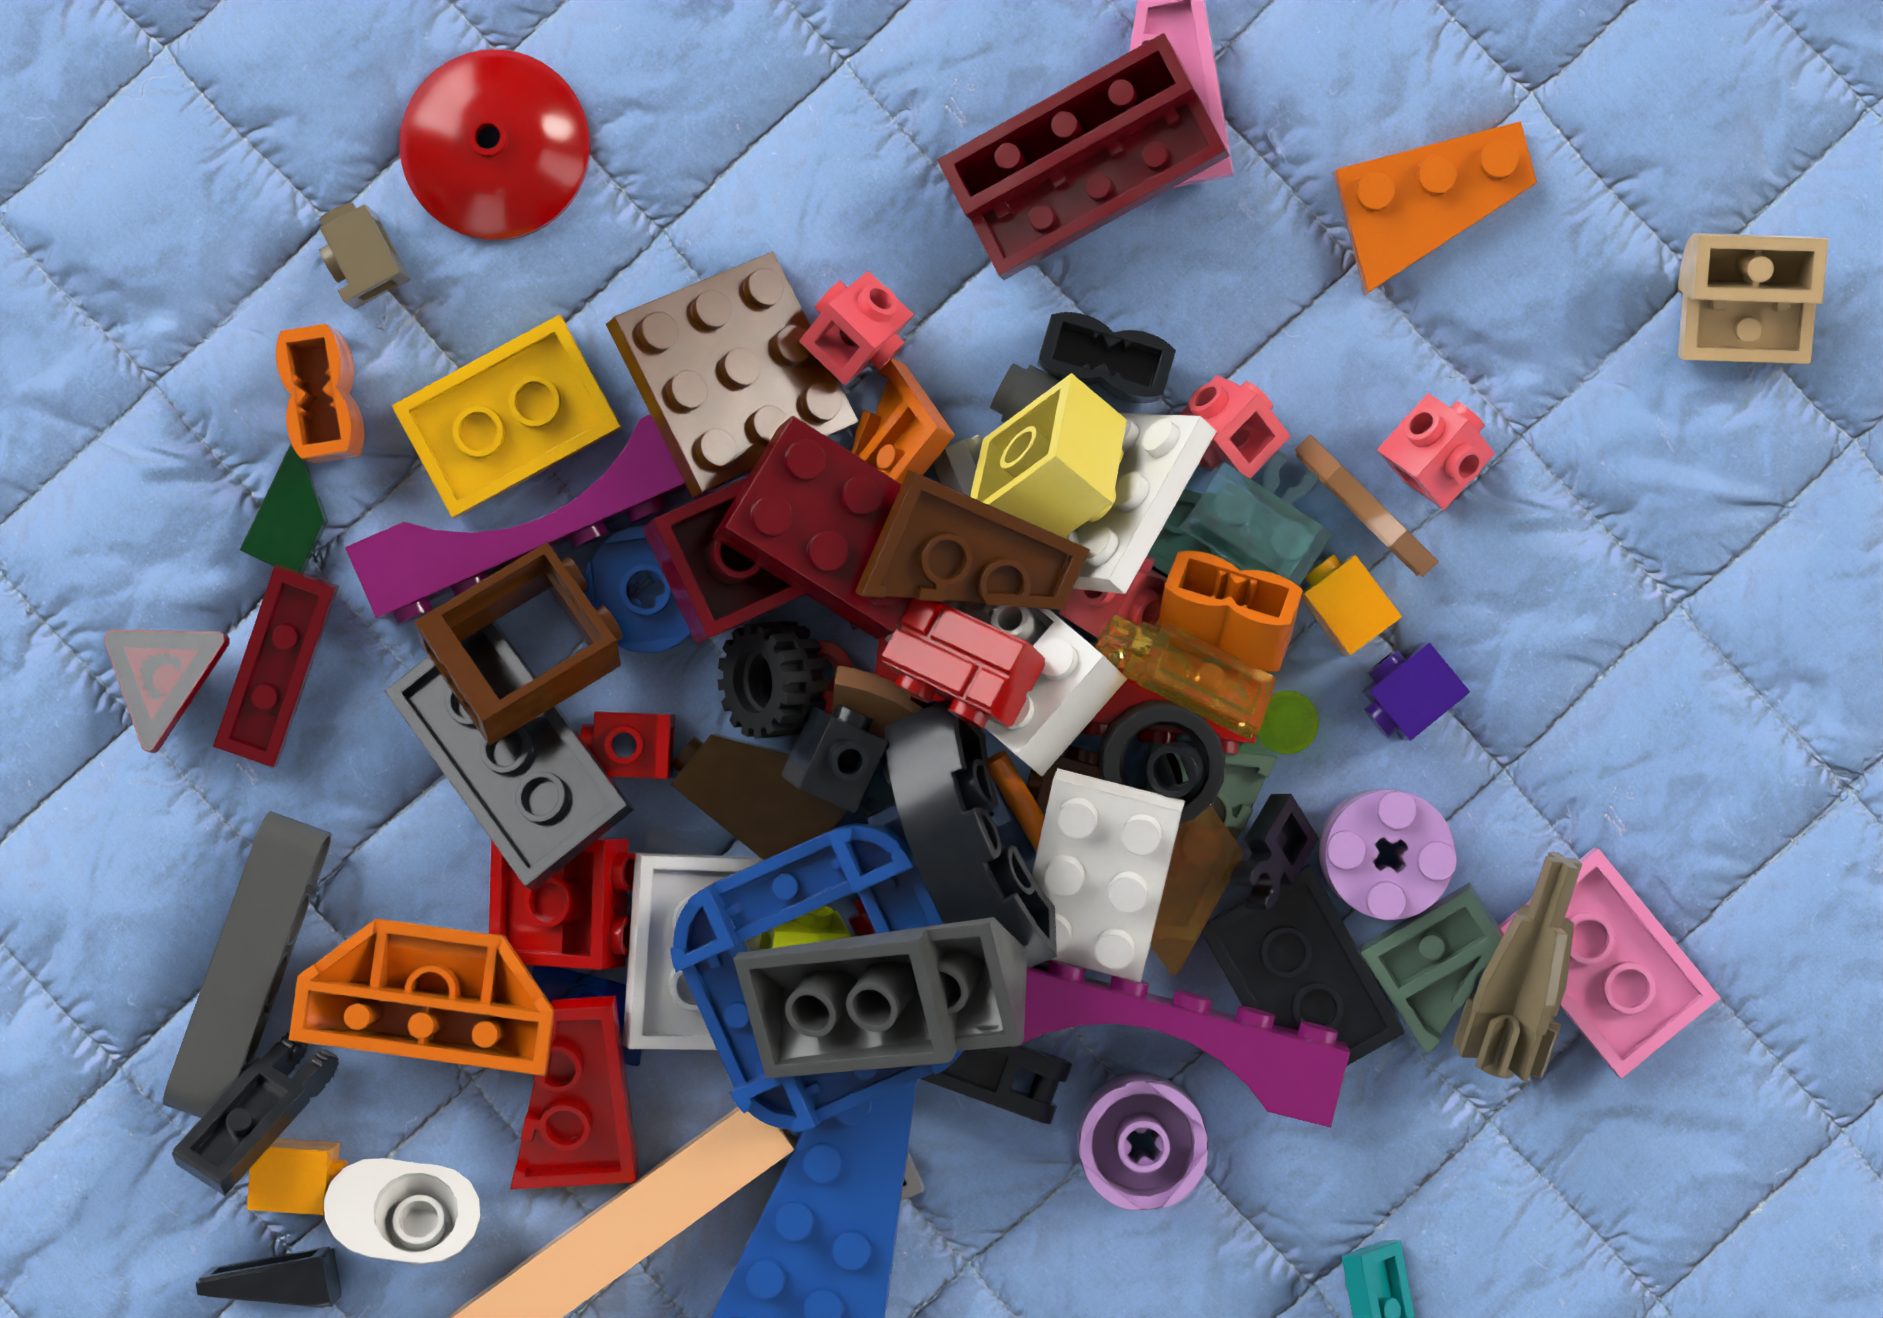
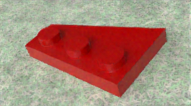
(581, 1109)

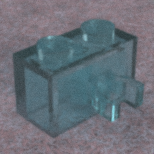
(1255, 525)

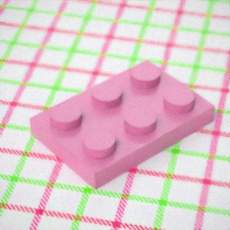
(1625, 972)

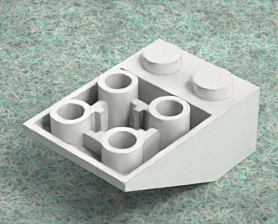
(1067, 692)

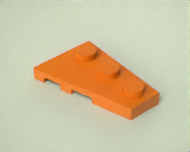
(1427, 195)

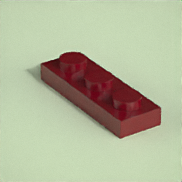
(275, 666)

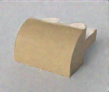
(1750, 297)

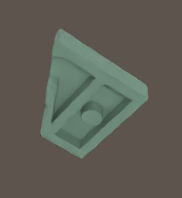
(1434, 961)

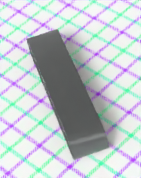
(248, 962)

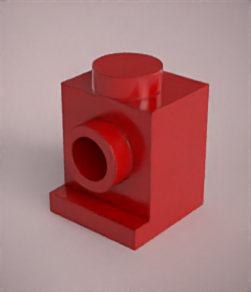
(653, 743)

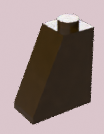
(747, 796)

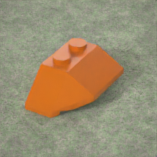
(426, 998)

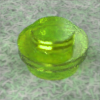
(1289, 723)

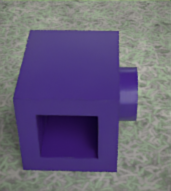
(1411, 691)

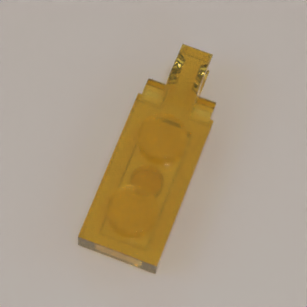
(1189, 673)

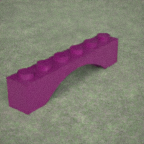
(415, 564)
(1284, 1068)

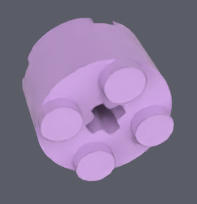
(1423, 857)
(1142, 1178)

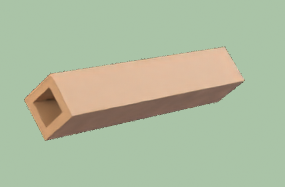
(635, 1221)

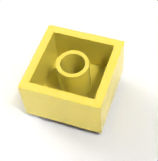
(1054, 459)

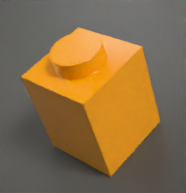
(1347, 603)
(294, 1176)

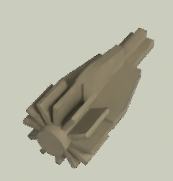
(1522, 988)

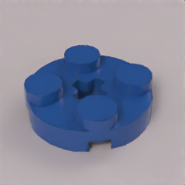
(608, 577)

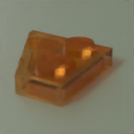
(1194, 883)

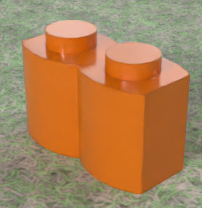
(319, 376)
(1231, 609)

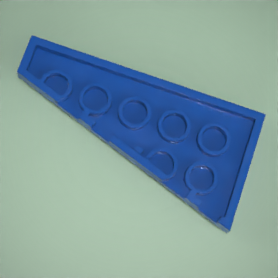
(830, 1220)

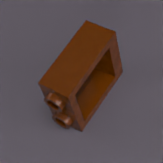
(491, 599)

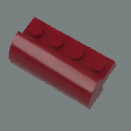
(1083, 157)

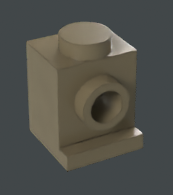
(360, 254)

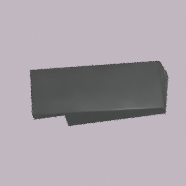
(885, 998)

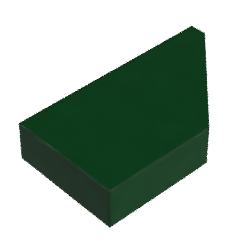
(288, 518)

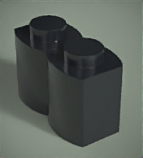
(1123, 362)

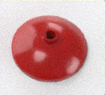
(520, 180)

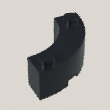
(944, 807)

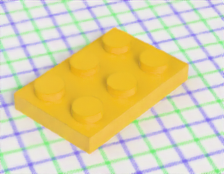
(507, 416)

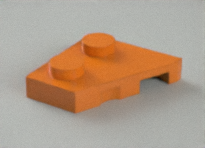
(904, 430)

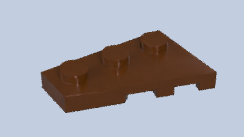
(967, 551)

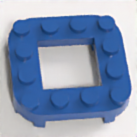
(767, 895)

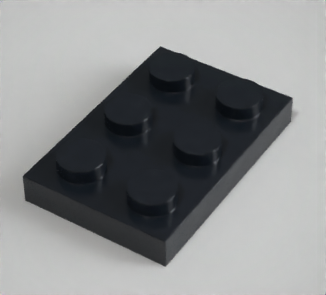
(1303, 966)

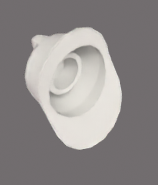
(402, 1210)

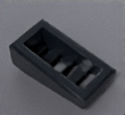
(290, 1279)

